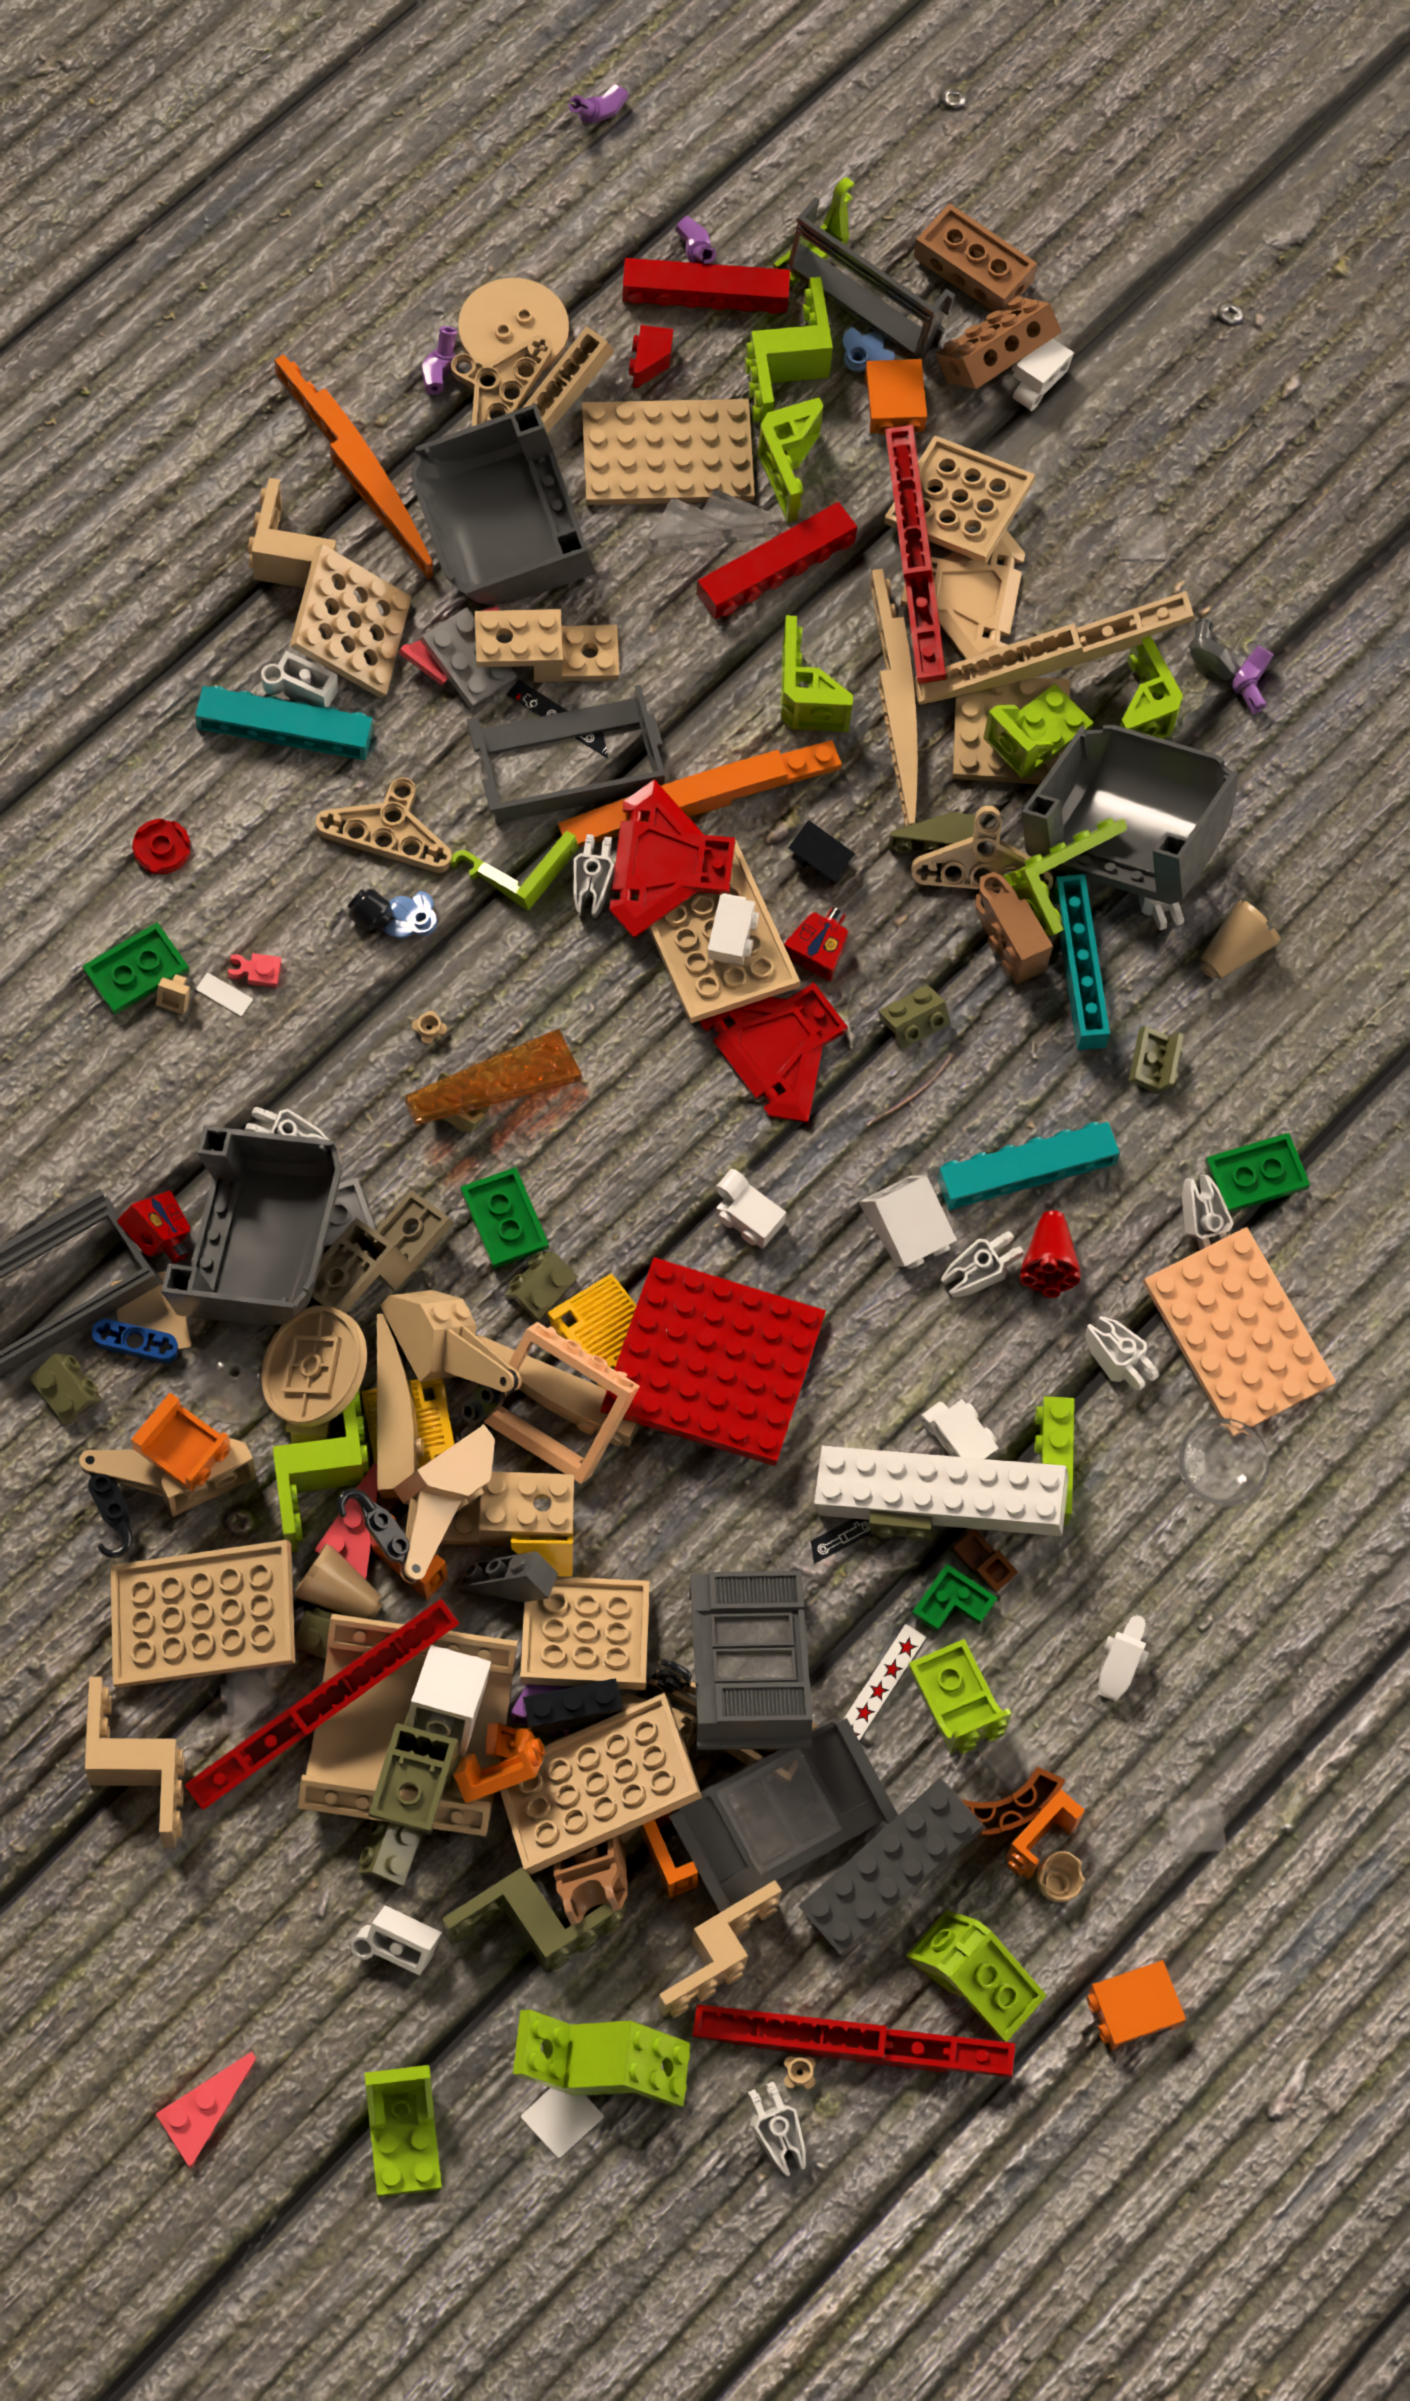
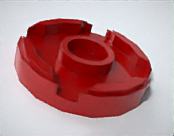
(161, 846)

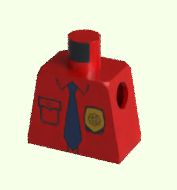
(819, 943)
(157, 1226)

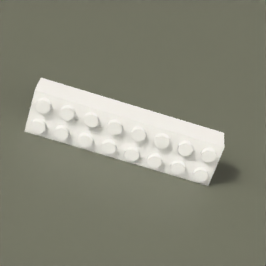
(947, 1488)

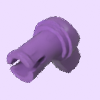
(599, 108)
(697, 241)
(438, 362)
(1248, 676)

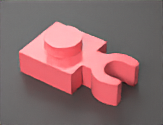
(261, 970)

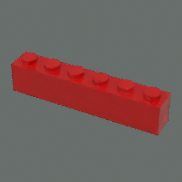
(706, 285)
(776, 561)

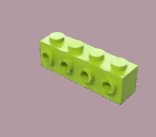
(1057, 1439)

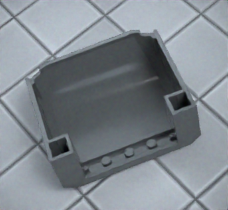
(500, 509)
(1168, 794)
(258, 1227)

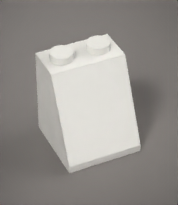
(909, 1221)
(449, 1695)

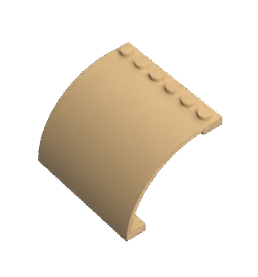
(354, 1742)

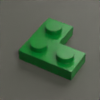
(950, 1592)

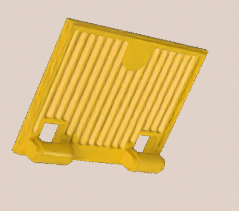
(601, 1316)
(431, 1415)

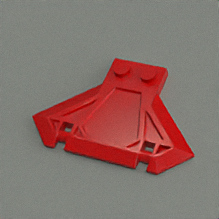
(664, 860)
(780, 1046)

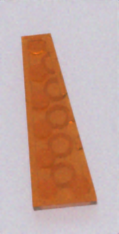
(510, 1075)

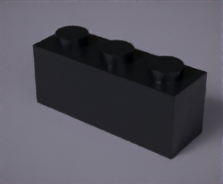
(571, 1707)

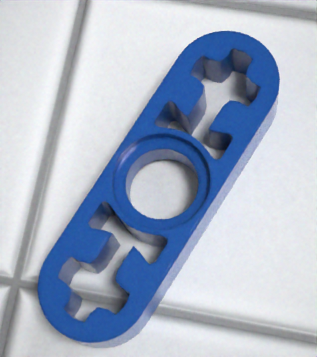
(111, 1342)

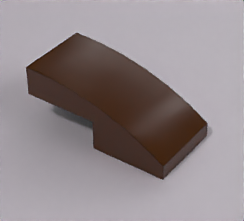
(984, 1561)

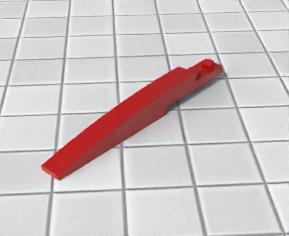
(915, 554)
(321, 1703)
(854, 2041)

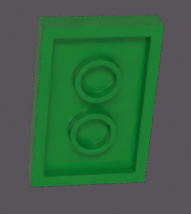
(135, 968)
(1258, 1172)
(504, 1217)

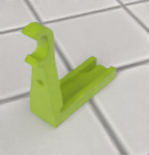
(835, 224)
(535, 884)

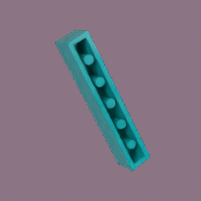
(284, 722)
(1081, 963)
(1027, 1165)

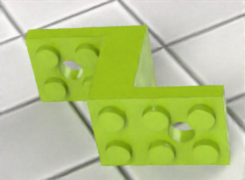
(789, 352)
(319, 1467)
(601, 2058)

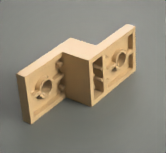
(546, 645)
(509, 1510)
(719, 1950)

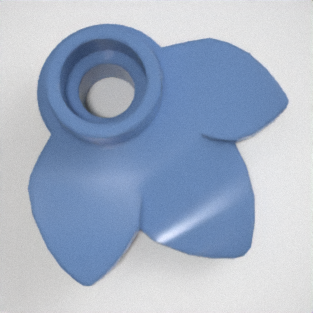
(865, 347)
(409, 913)

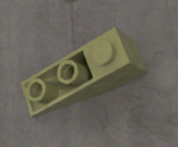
(932, 833)

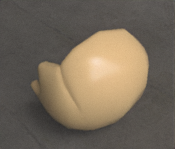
(1060, 1877)

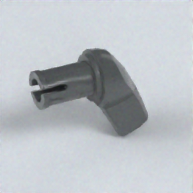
(1211, 653)

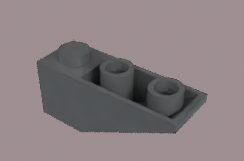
(512, 1577)

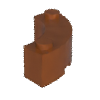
(1020, 1807)

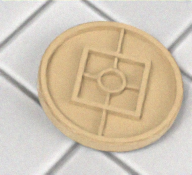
(507, 315)
(314, 1366)

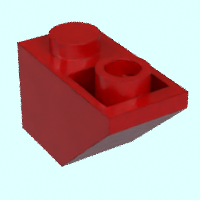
(652, 354)

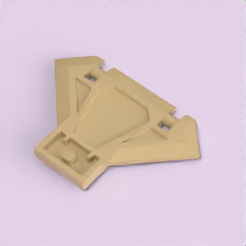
(977, 597)

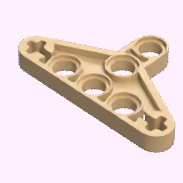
(506, 374)
(373, 823)
(969, 859)

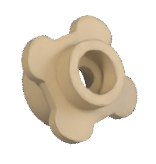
(429, 1019)
(793, 2065)

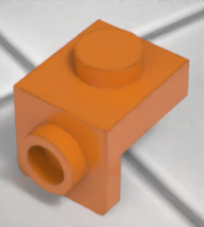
(503, 1741)

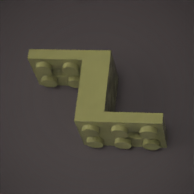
(420, 1761)
(532, 1919)

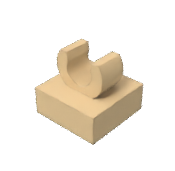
(173, 994)

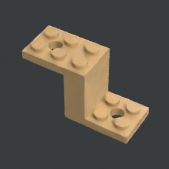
(278, 554)
(134, 1762)

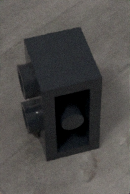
(822, 853)

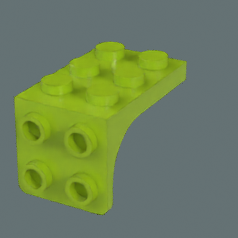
(959, 1697)

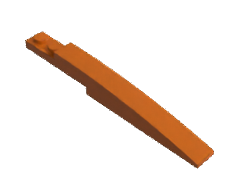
(356, 461)
(716, 787)

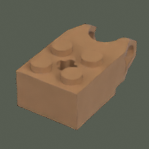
(1013, 930)
(593, 1879)

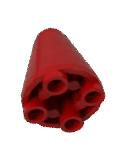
(1051, 1257)

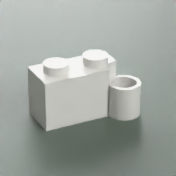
(1040, 372)
(300, 681)
(732, 930)
(748, 1210)
(959, 1430)
(397, 1940)

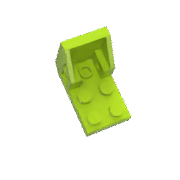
(795, 433)
(1158, 695)
(821, 705)
(1036, 732)
(978, 1967)
(403, 2131)

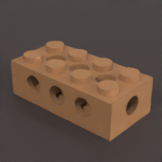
(974, 259)
(998, 342)

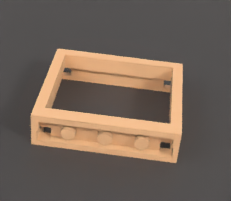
(592, 1367)

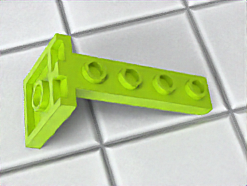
(1029, 885)

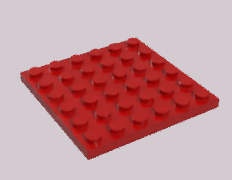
(716, 1360)

